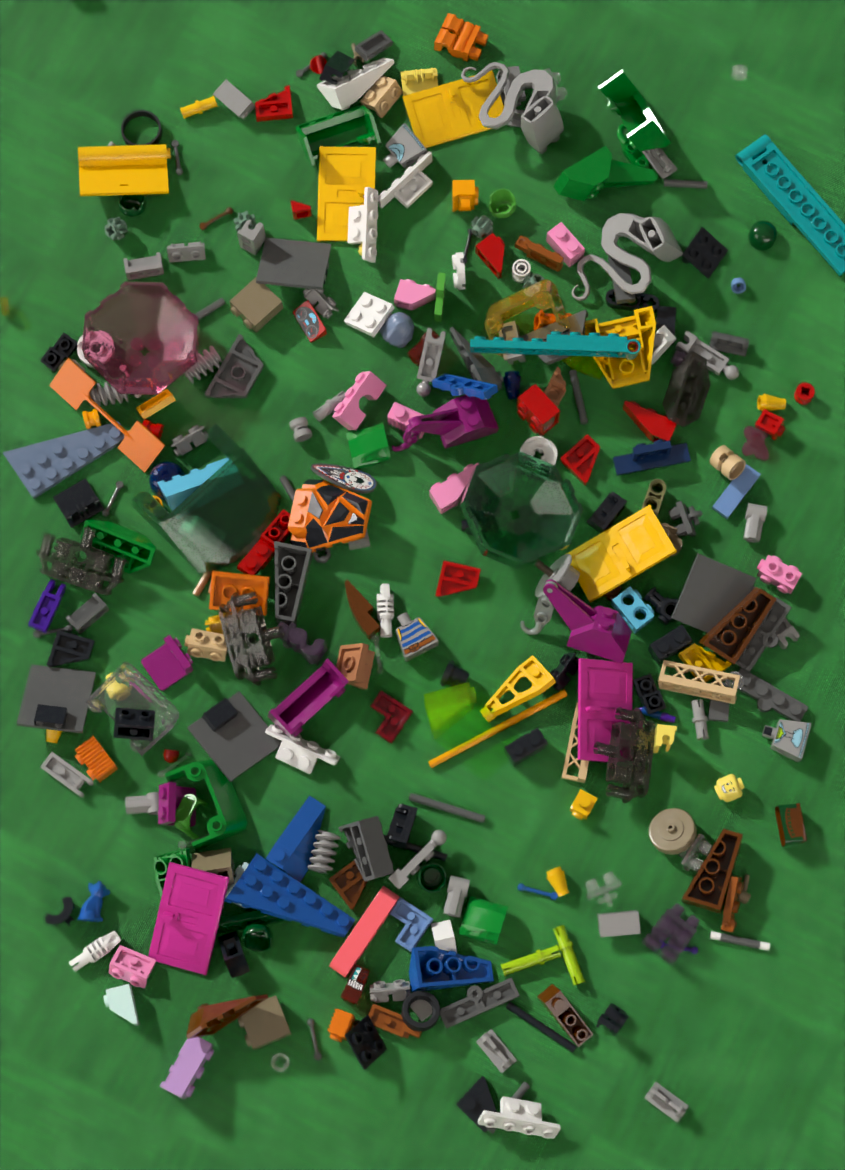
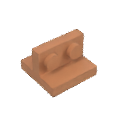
(356, 664)

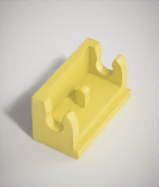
(664, 735)

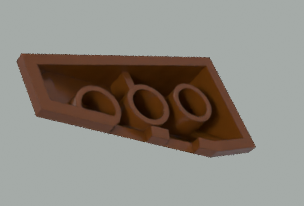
(214, 1017)

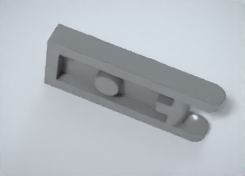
(65, 773)

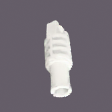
(385, 610)
(96, 950)

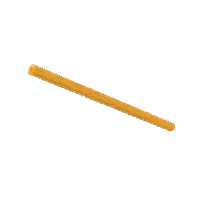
(498, 728)

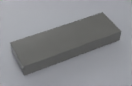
(624, 271)

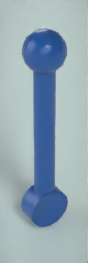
(553, 896)

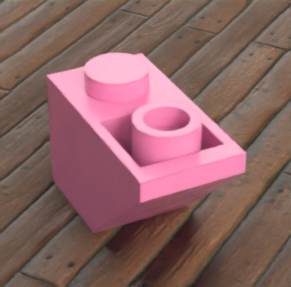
(413, 295)

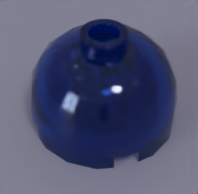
(165, 472)

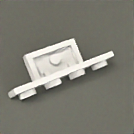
(410, 185)
(363, 225)
(299, 752)
(519, 1117)

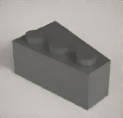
(369, 847)

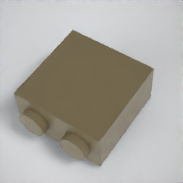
(255, 305)
(216, 862)
(265, 1023)

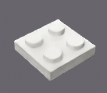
(369, 314)

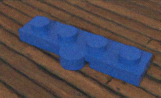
(461, 385)

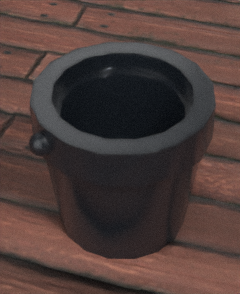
(454, 675)

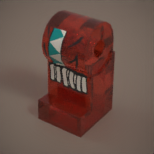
(355, 984)

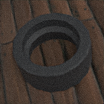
(420, 995)

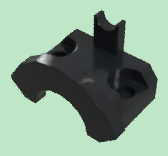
(64, 915)
(613, 1018)

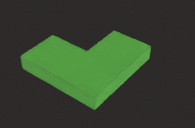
(440, 293)

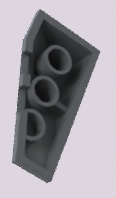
(476, 364)

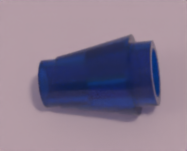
(512, 384)

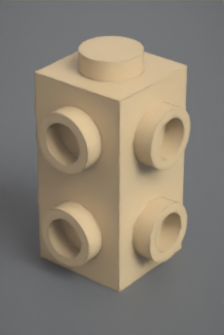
(206, 645)

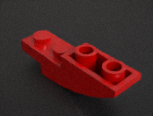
(264, 549)

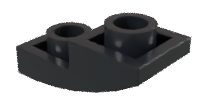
(667, 317)
(59, 352)
(648, 694)

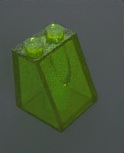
(448, 706)

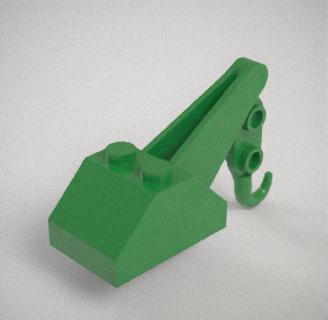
(599, 172)

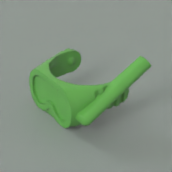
(184, 812)

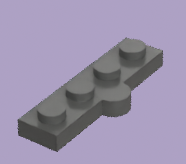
(764, 635)
(771, 697)
(478, 1002)

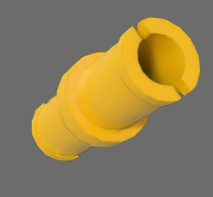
(198, 107)

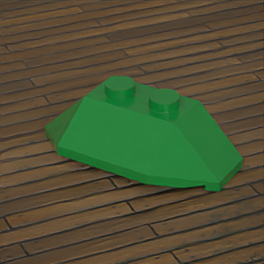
(122, 543)

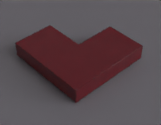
(395, 714)

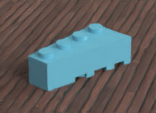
(182, 487)

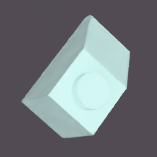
(122, 1002)

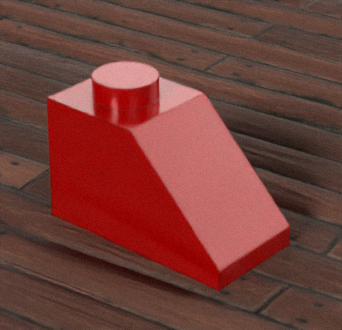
(492, 253)

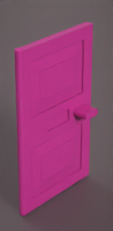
(601, 690)
(188, 918)

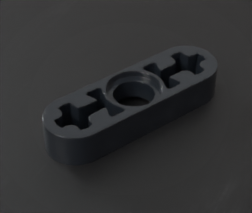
(646, 298)

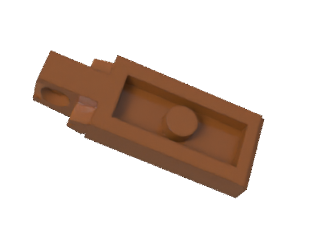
(540, 254)
(731, 904)
(391, 1022)

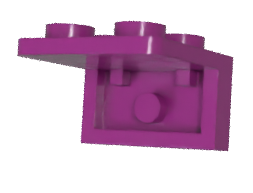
(167, 663)
(169, 800)

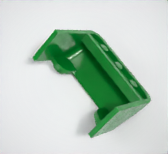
(635, 112)
(337, 130)
(231, 815)

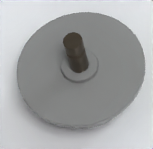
(560, 571)

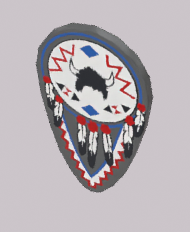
(346, 477)

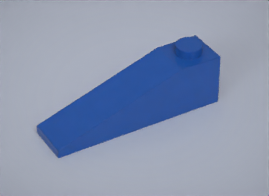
(295, 844)
(443, 969)

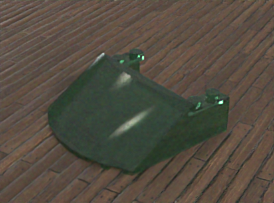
(222, 515)

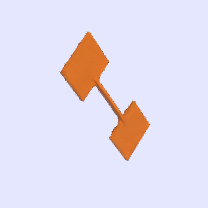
(138, 442)

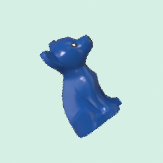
(92, 906)

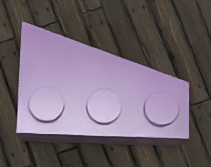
(188, 1067)

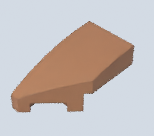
(556, 388)

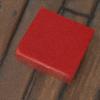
(300, 210)

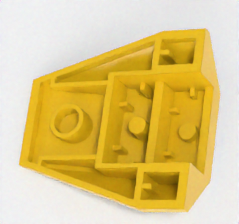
(622, 371)

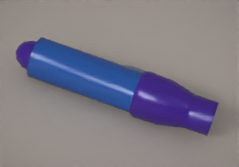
(659, 715)

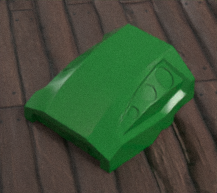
(368, 446)
(162, 862)
(483, 920)

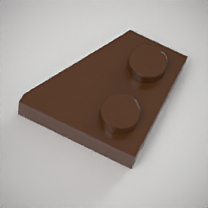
(349, 884)

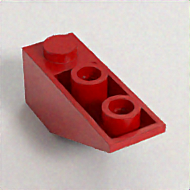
(650, 423)

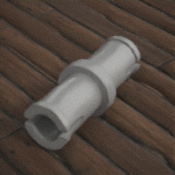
(329, 406)
(699, 719)

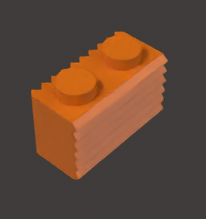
(96, 759)
(340, 1025)

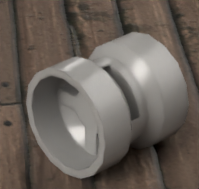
(300, 429)

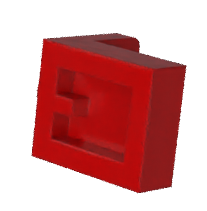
(771, 424)

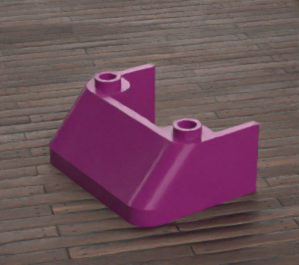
(308, 699)

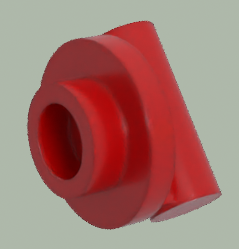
(317, 64)

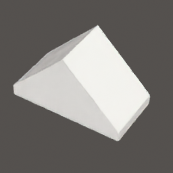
(444, 936)

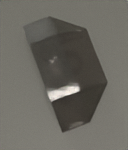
(687, 390)

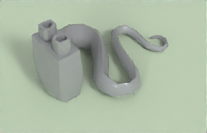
(541, 119)
(648, 233)

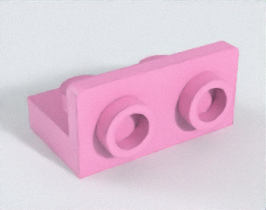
(131, 966)

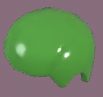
(502, 203)

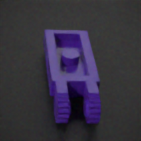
(46, 607)

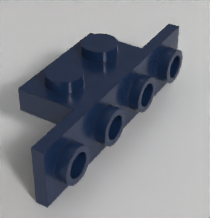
(651, 457)

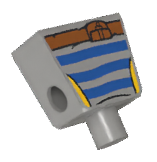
(414, 637)

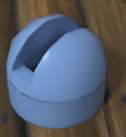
(738, 290)

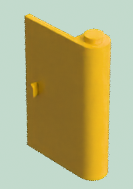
(123, 170)

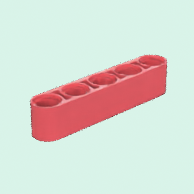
(364, 931)

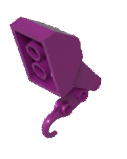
(455, 422)

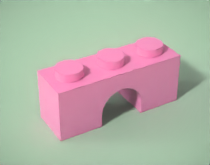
(348, 410)

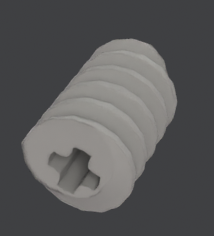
(204, 362)
(105, 394)
(323, 852)

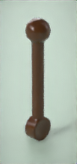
(203, 226)

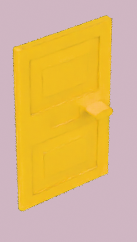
(451, 110)
(341, 185)
(621, 553)

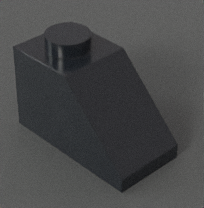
(233, 954)

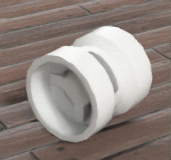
(520, 274)

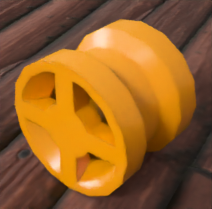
(91, 418)

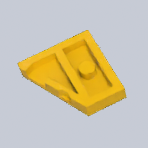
(697, 656)

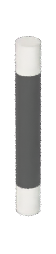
(740, 941)

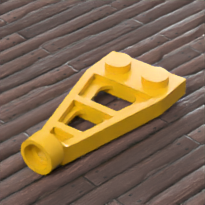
(534, 672)

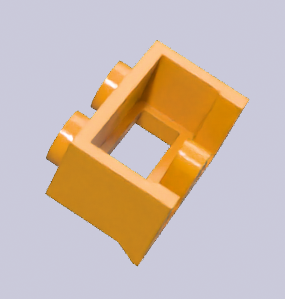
(464, 195)

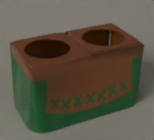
(790, 824)

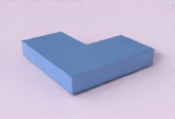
(415, 923)

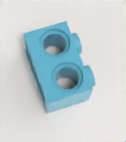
(628, 611)

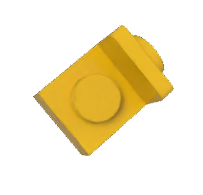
(582, 805)

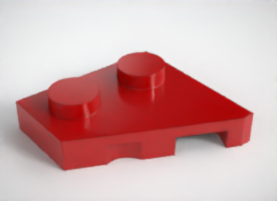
(275, 106)
(581, 458)
(456, 578)

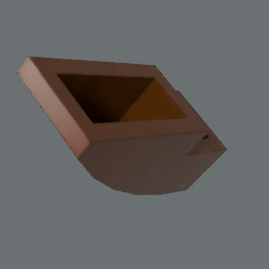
(361, 611)

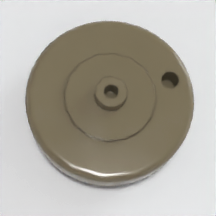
(672, 831)

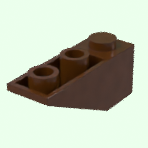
(565, 1015)

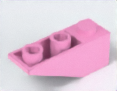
(449, 493)

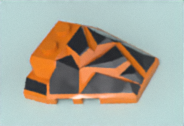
(327, 515)

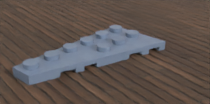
(54, 460)

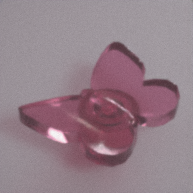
(755, 443)

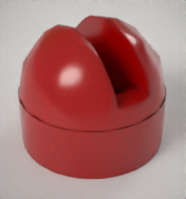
(170, 755)

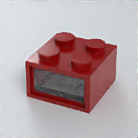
(537, 410)

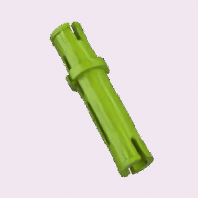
(567, 951)
(531, 960)

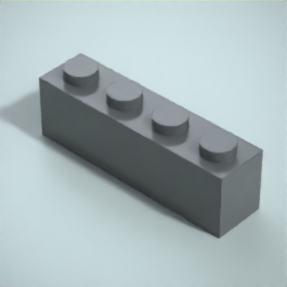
(291, 575)

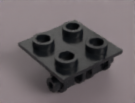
(704, 252)
(78, 503)
(365, 1041)

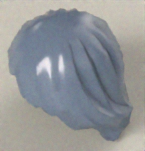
(398, 329)

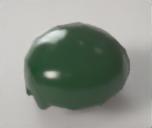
(132, 204)
(762, 235)
(432, 877)
(258, 937)

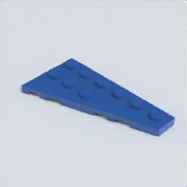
(282, 896)

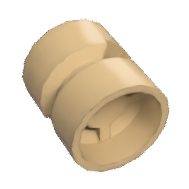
(727, 462)

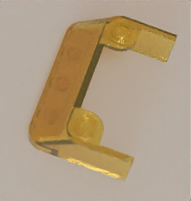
(541, 294)

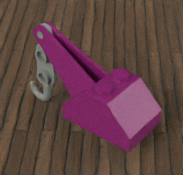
(592, 629)

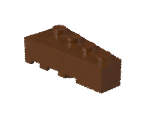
(739, 625)
(712, 880)

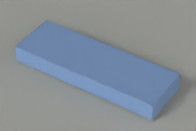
(736, 492)

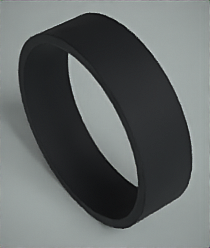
(138, 113)

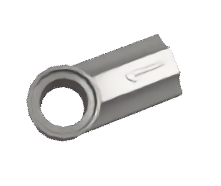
(754, 518)
(143, 804)
(456, 891)

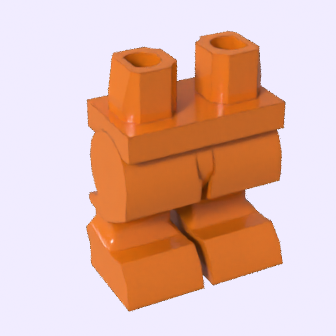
(464, 39)

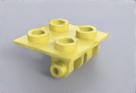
(418, 80)

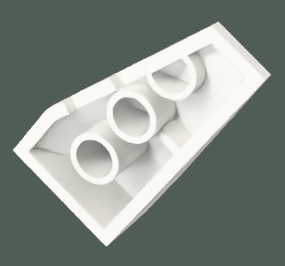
(354, 84)

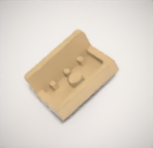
(382, 95)

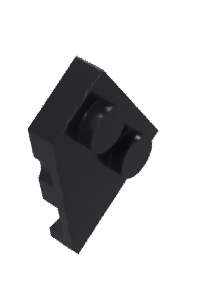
(70, 649)
(476, 1101)

